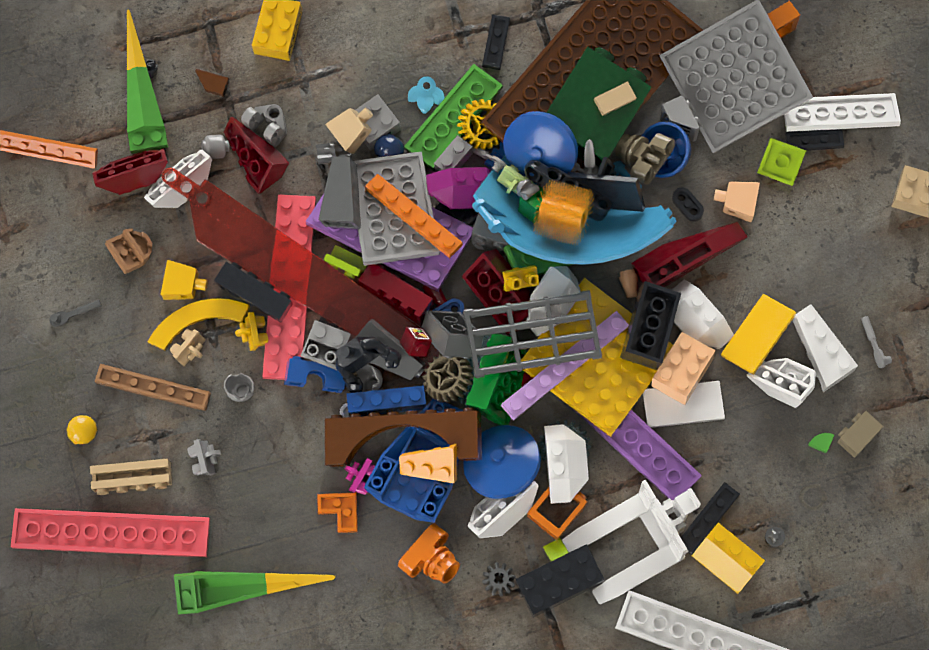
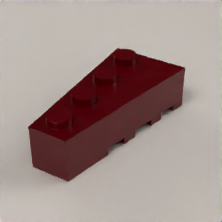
(396, 293)

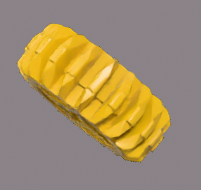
(468, 117)

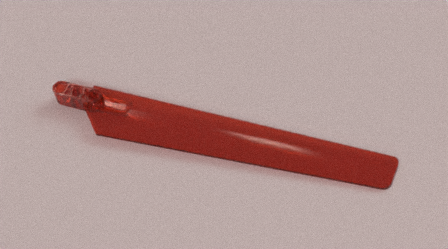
(276, 258)

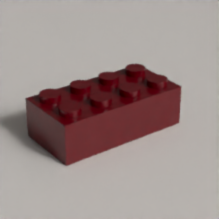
(487, 283)

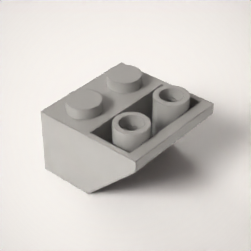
(679, 112)
(323, 343)

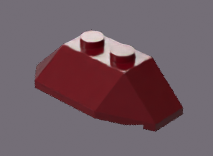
(131, 172)

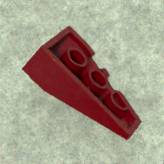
(260, 159)

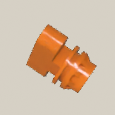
(430, 556)

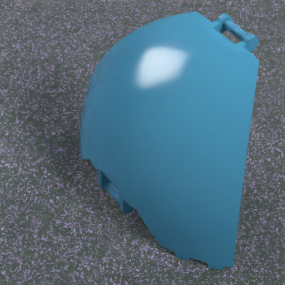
(604, 240)

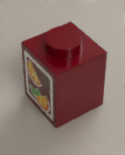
(415, 341)

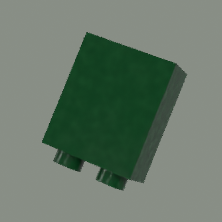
(576, 105)

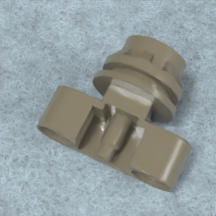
(643, 156)

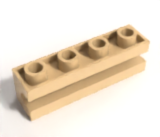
(131, 475)

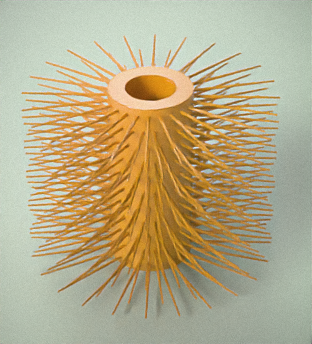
(563, 212)

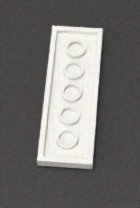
(844, 113)

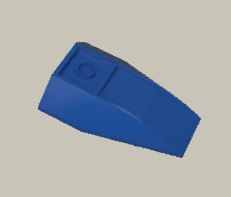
(411, 495)

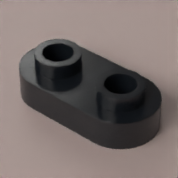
(689, 204)

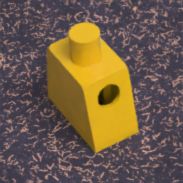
(181, 282)

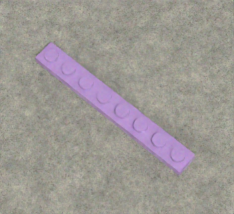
(554, 374)

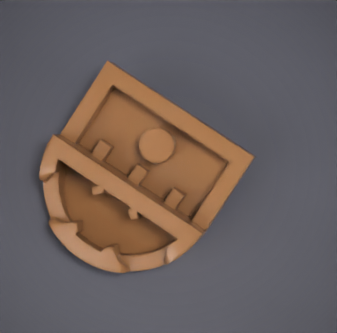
(130, 249)

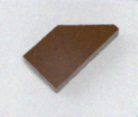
(212, 82)

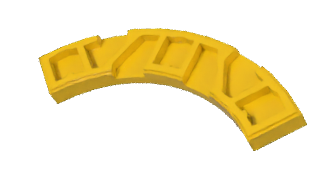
(195, 313)

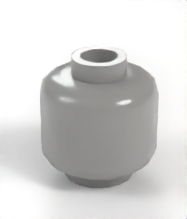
(215, 146)

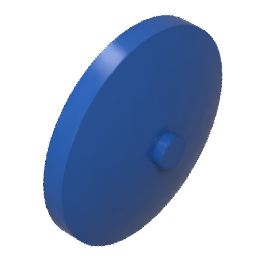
(540, 138)
(507, 463)

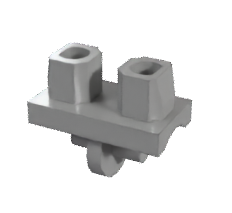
(206, 457)

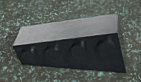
(253, 291)

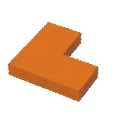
(344, 506)

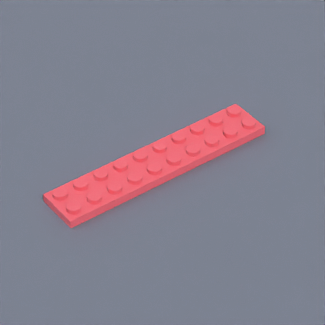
(288, 337)
(110, 532)

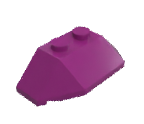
(456, 186)

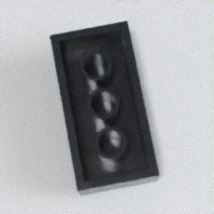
(650, 325)
(559, 580)

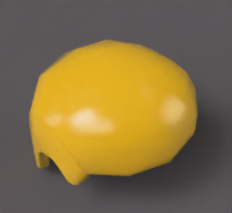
(81, 429)

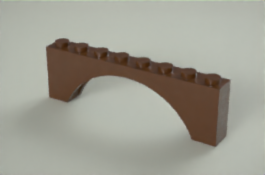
(349, 434)

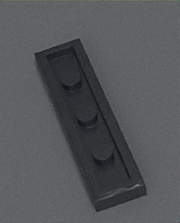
(709, 517)

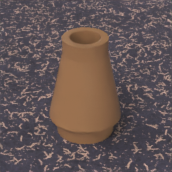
(629, 282)

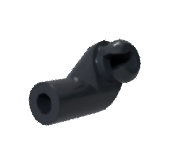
(152, 67)

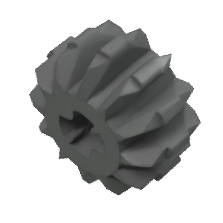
(501, 572)

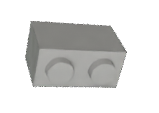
(454, 155)

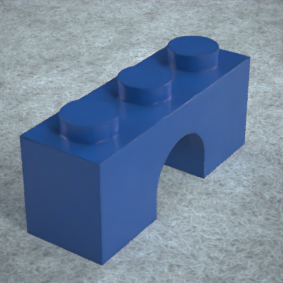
(298, 370)

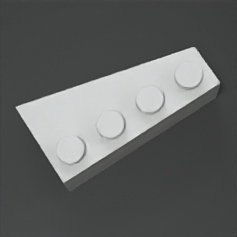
(823, 348)

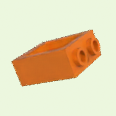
(784, 19)
(546, 525)

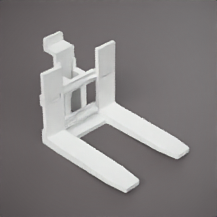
(661, 528)

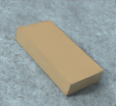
(615, 98)

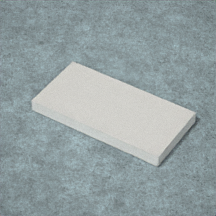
(702, 406)

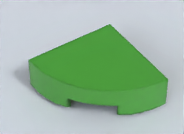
(821, 442)

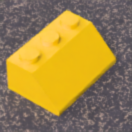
(728, 558)

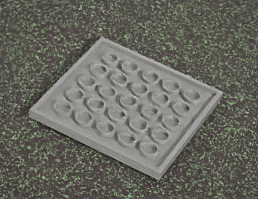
(736, 76)

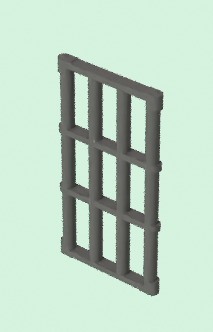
(516, 346)

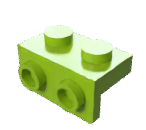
(347, 261)

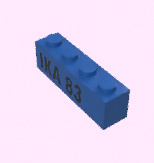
(387, 400)

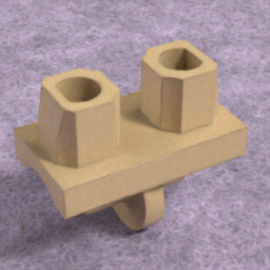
(189, 348)

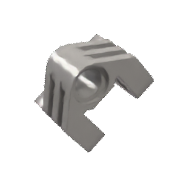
(275, 130)

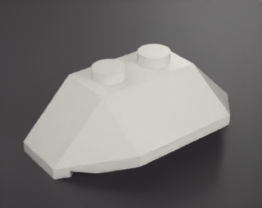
(194, 167)
(555, 283)
(700, 318)
(785, 380)
(565, 463)
(497, 516)

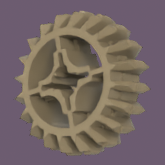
(449, 387)

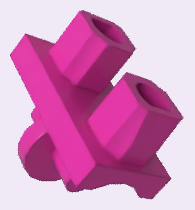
(358, 484)

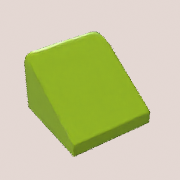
(555, 549)

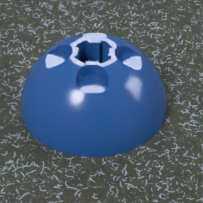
(681, 153)

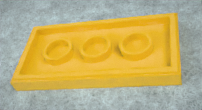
(758, 334)

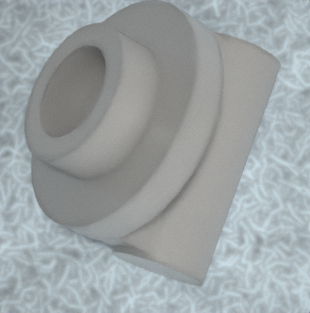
(526, 189)

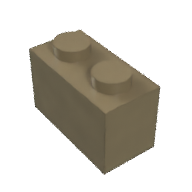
(860, 433)

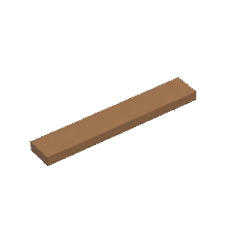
(152, 387)

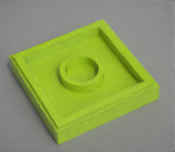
(781, 161)

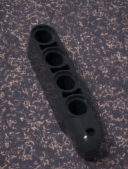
(542, 174)

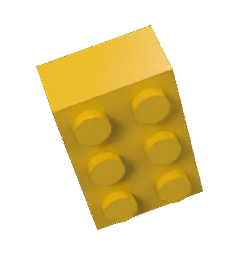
(277, 28)

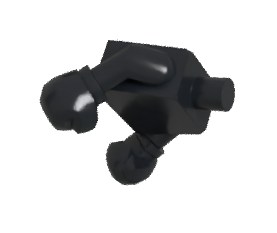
(359, 353)

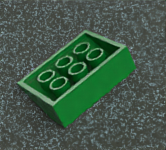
(494, 389)

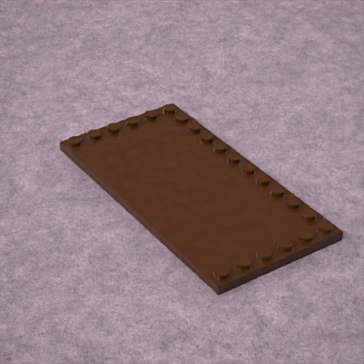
(629, 29)

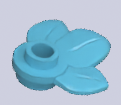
(425, 97)

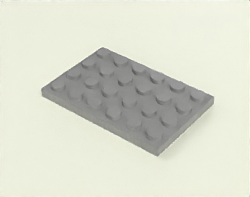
(382, 233)

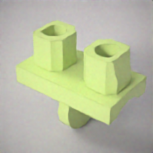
(511, 178)

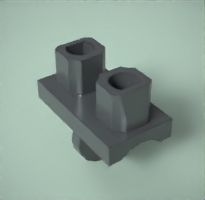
(327, 150)

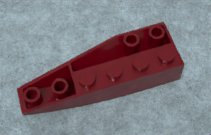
(684, 255)

